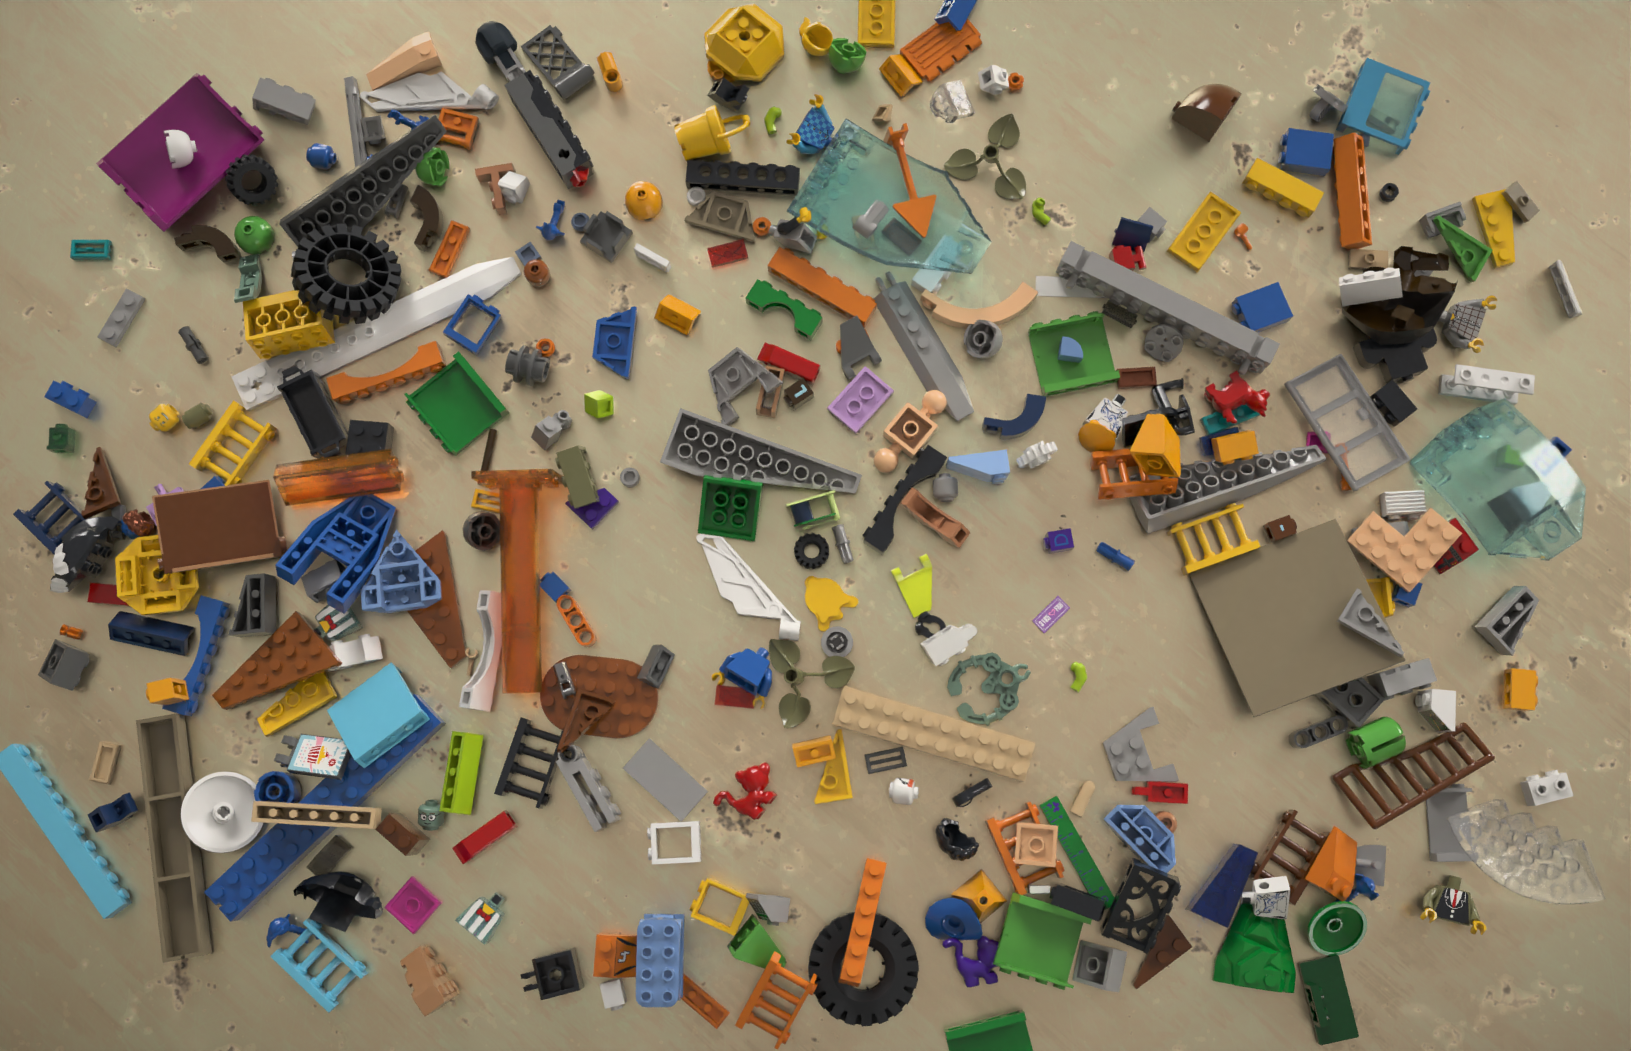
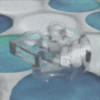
(951, 102)

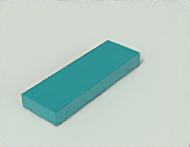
(1216, 422)

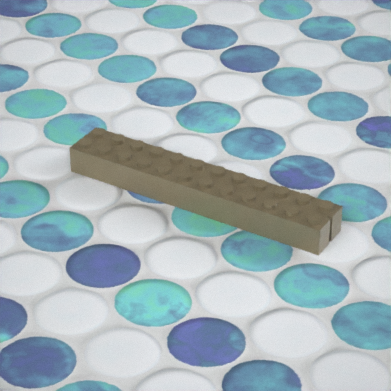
(173, 856)

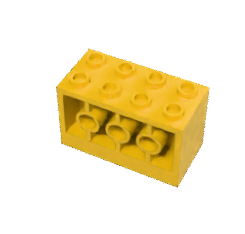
(284, 325)

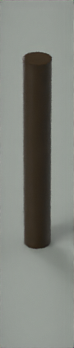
(488, 450)

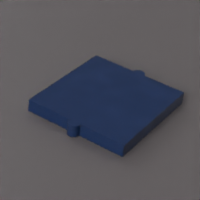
(1132, 234)

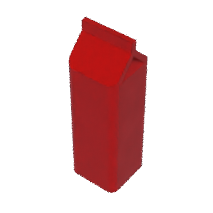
(793, 364)
(484, 837)

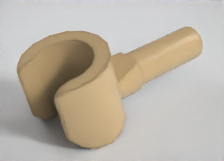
(471, 660)

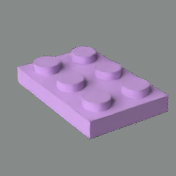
(860, 400)

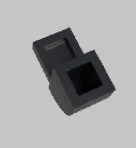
(727, 94)

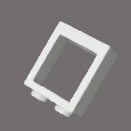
(695, 842)

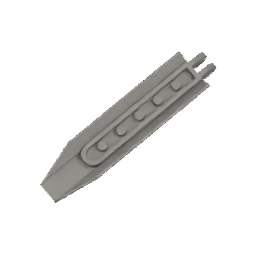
(922, 345)

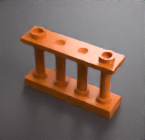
(1122, 459)
(1004, 845)
(766, 984)

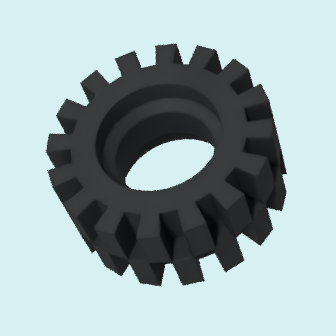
(811, 539)

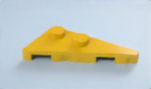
(835, 779)

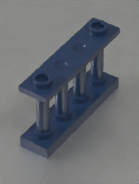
(42, 530)

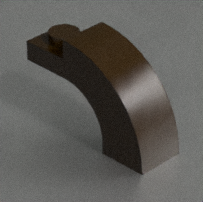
(432, 214)
(209, 236)

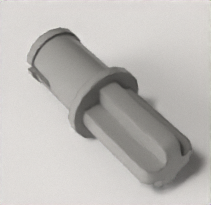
(842, 543)

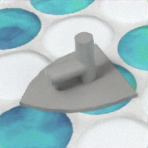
(1371, 862)

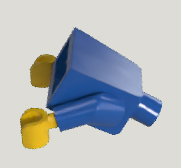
(748, 671)

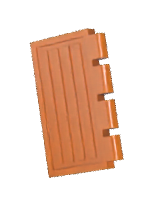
(938, 46)

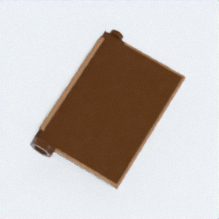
(217, 527)

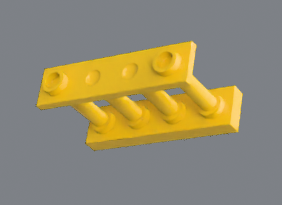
(223, 429)
(1209, 557)

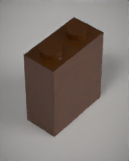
(402, 834)

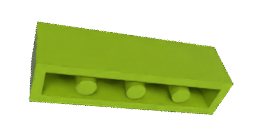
(461, 773)

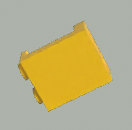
(1382, 592)

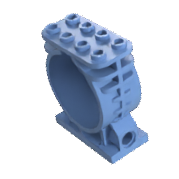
(660, 960)

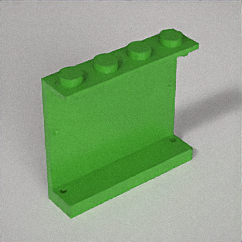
(1066, 376)
(1039, 941)

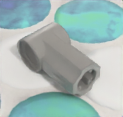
(868, 222)

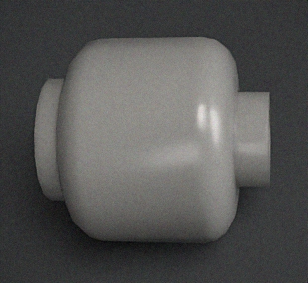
(945, 488)

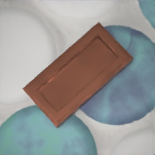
(1137, 377)

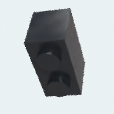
(1393, 403)

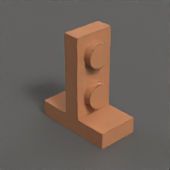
(493, 175)

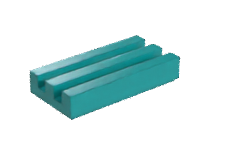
(106, 250)

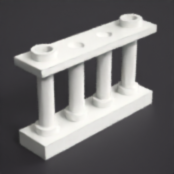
(1485, 384)

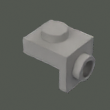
(373, 129)

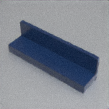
(150, 633)

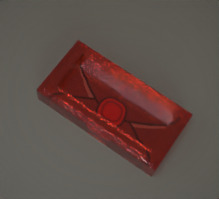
(727, 253)

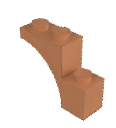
(934, 518)

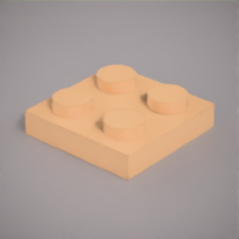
(1036, 844)

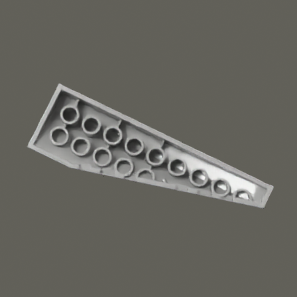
(718, 450)

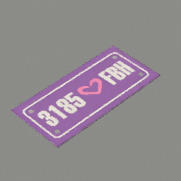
(1051, 614)

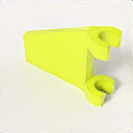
(916, 587)

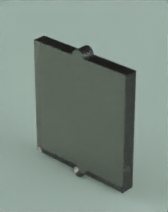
(1119, 314)

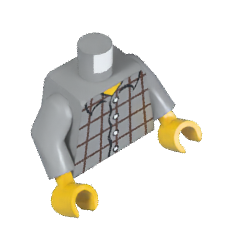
(1464, 322)

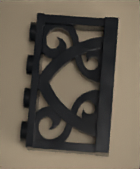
(1134, 879)

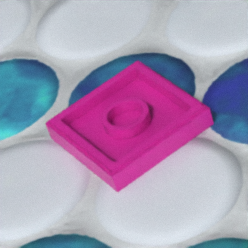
(413, 905)

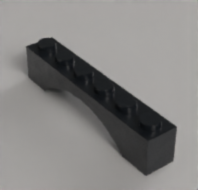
(926, 467)

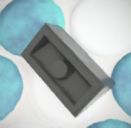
(656, 665)

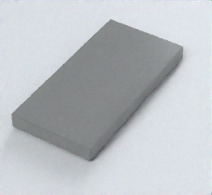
(665, 780)

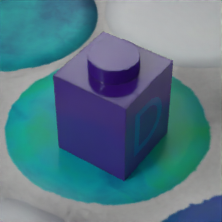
(1058, 541)

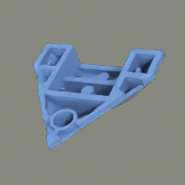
(400, 581)

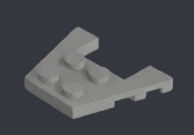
(735, 374)
(1129, 755)

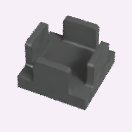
(605, 235)

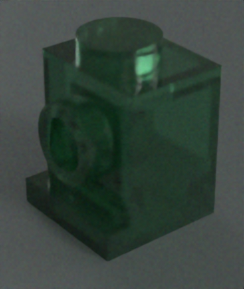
(63, 443)

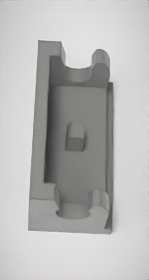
(1452, 213)

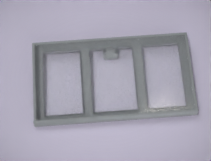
(1347, 422)

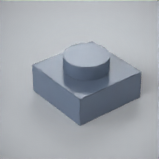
(527, 253)

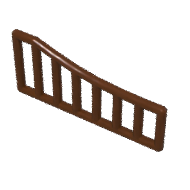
(1423, 794)

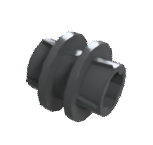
(526, 365)

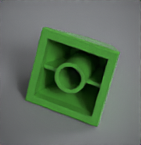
(754, 944)

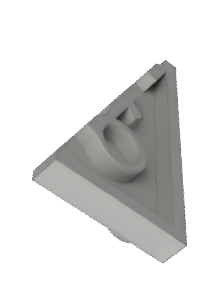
(1363, 620)

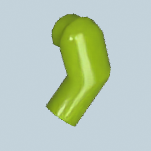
(1038, 211)
(1081, 676)

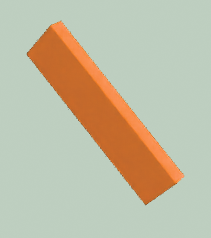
(703, 1003)

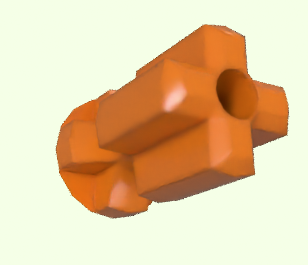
(71, 632)

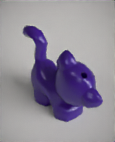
(975, 969)

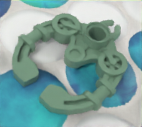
(993, 684)

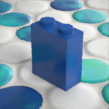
(1306, 151)
(1262, 308)

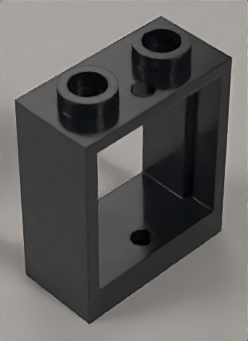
(1078, 901)

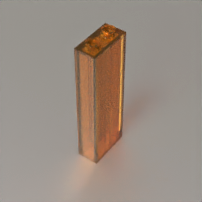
(338, 477)

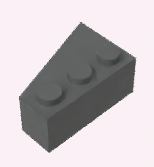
(257, 607)

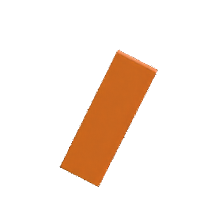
(449, 249)

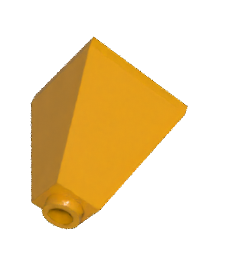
(974, 889)

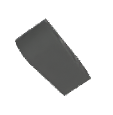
(1327, 730)

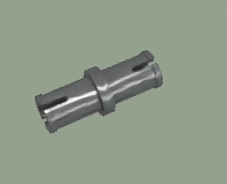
(193, 345)

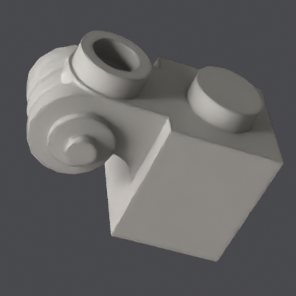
(549, 429)

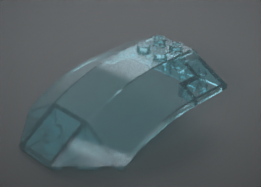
(1506, 482)

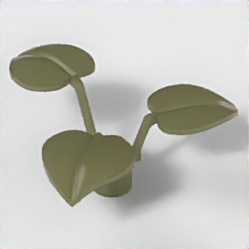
(1003, 133)
(792, 707)

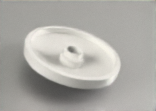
(219, 812)

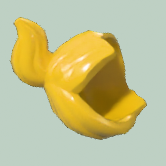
(815, 37)

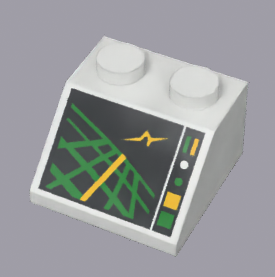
(1437, 708)

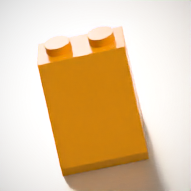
(1157, 447)

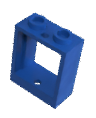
(460, 339)

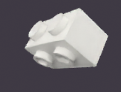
(1547, 788)

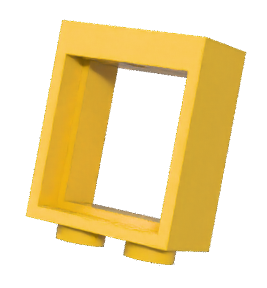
(696, 905)

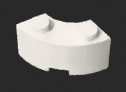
(362, 650)

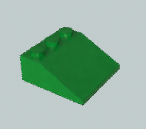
(730, 507)

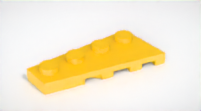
(1497, 226)
(297, 703)

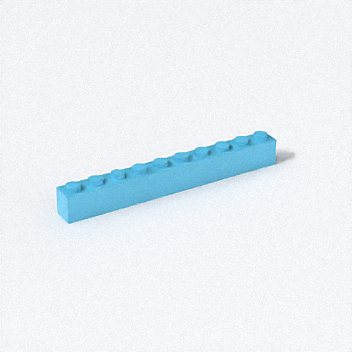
(63, 831)

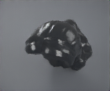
(955, 842)

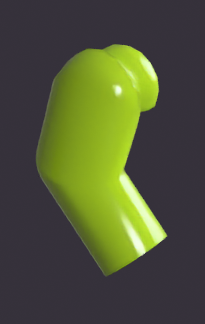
(772, 114)

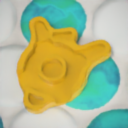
(826, 599)

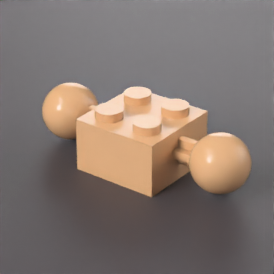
(910, 431)

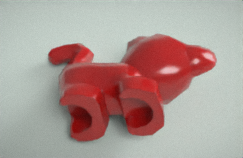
(754, 782)

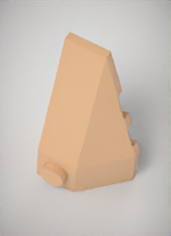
(413, 57)

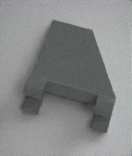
(855, 346)

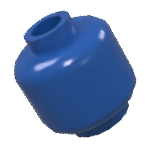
(321, 156)

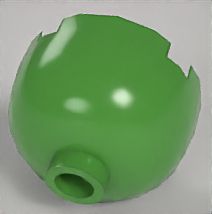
(846, 56)
(433, 167)
(254, 235)

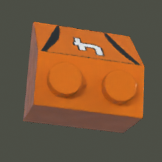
(615, 955)

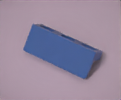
(955, 12)

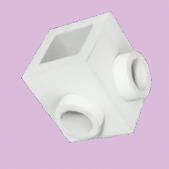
(993, 79)

